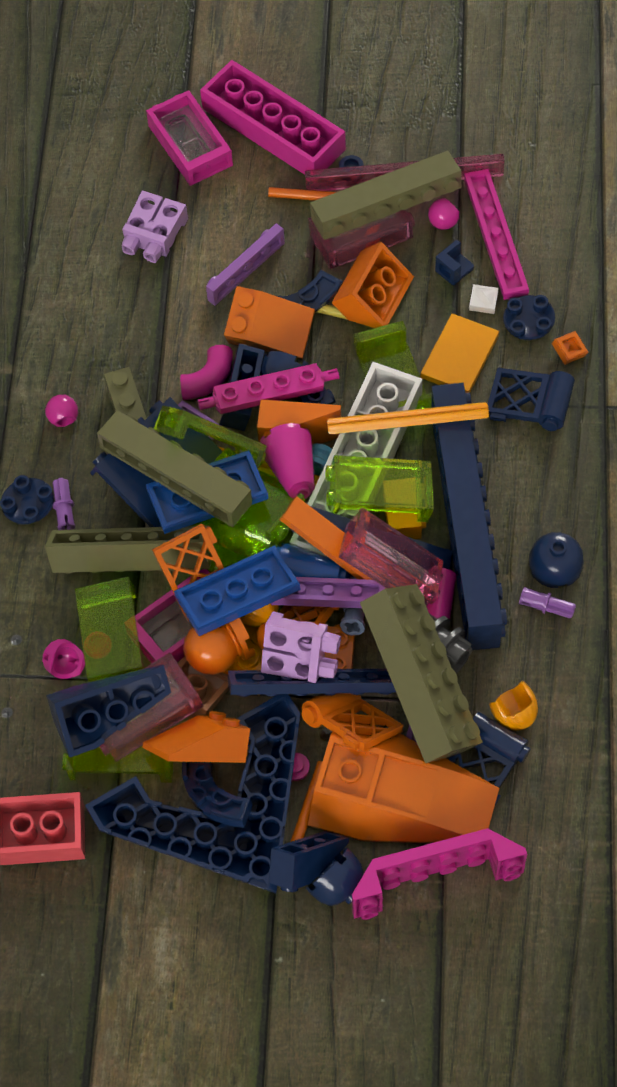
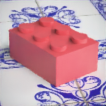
(42, 828)

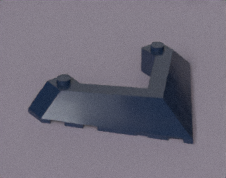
(201, 840)

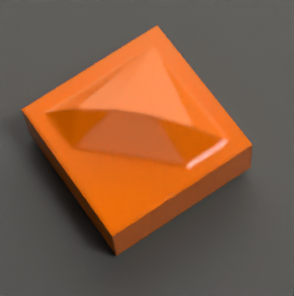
(569, 347)

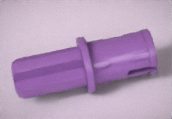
(63, 504)
(547, 603)

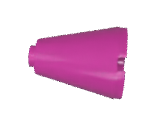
(291, 458)

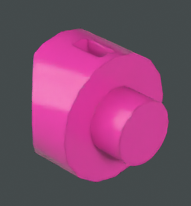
(63, 659)

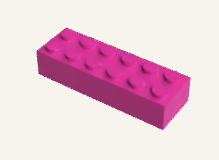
(272, 119)

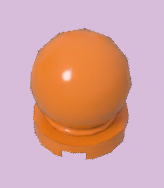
(217, 649)

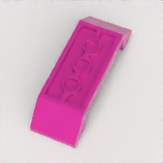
(444, 856)

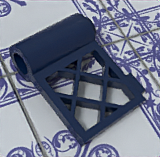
(551, 401)
(499, 745)

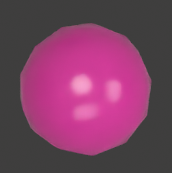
(443, 214)
(61, 410)

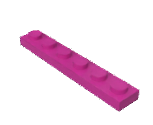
(496, 234)

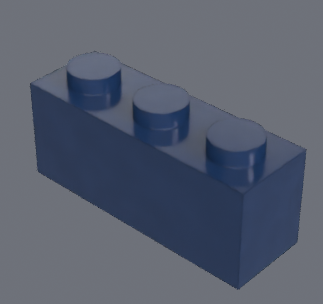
(245, 365)

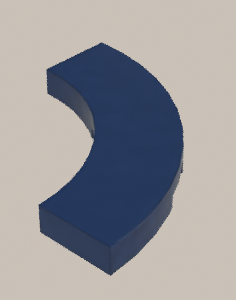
(317, 292)
(212, 800)

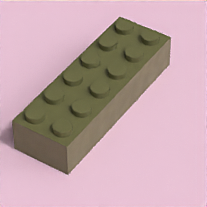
(421, 672)

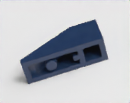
(304, 859)

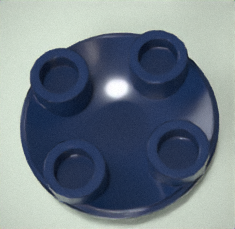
(529, 317)
(27, 500)

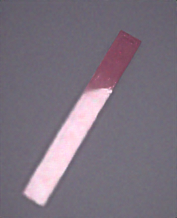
(346, 177)

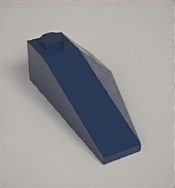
(99, 708)

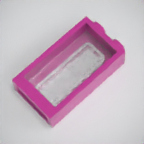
(189, 137)
(163, 626)

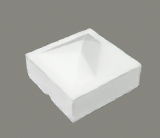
(483, 299)

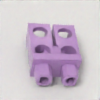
(153, 226)
(298, 649)

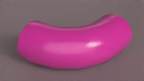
(212, 374)

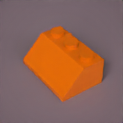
(373, 287)

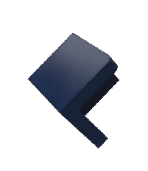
(452, 264)

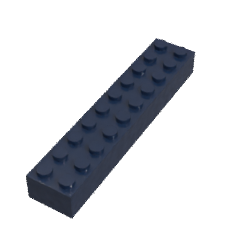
(468, 523)

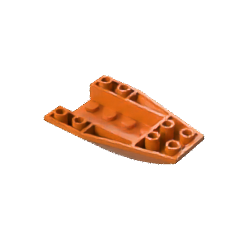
(396, 795)

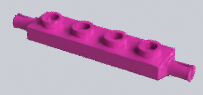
(272, 386)

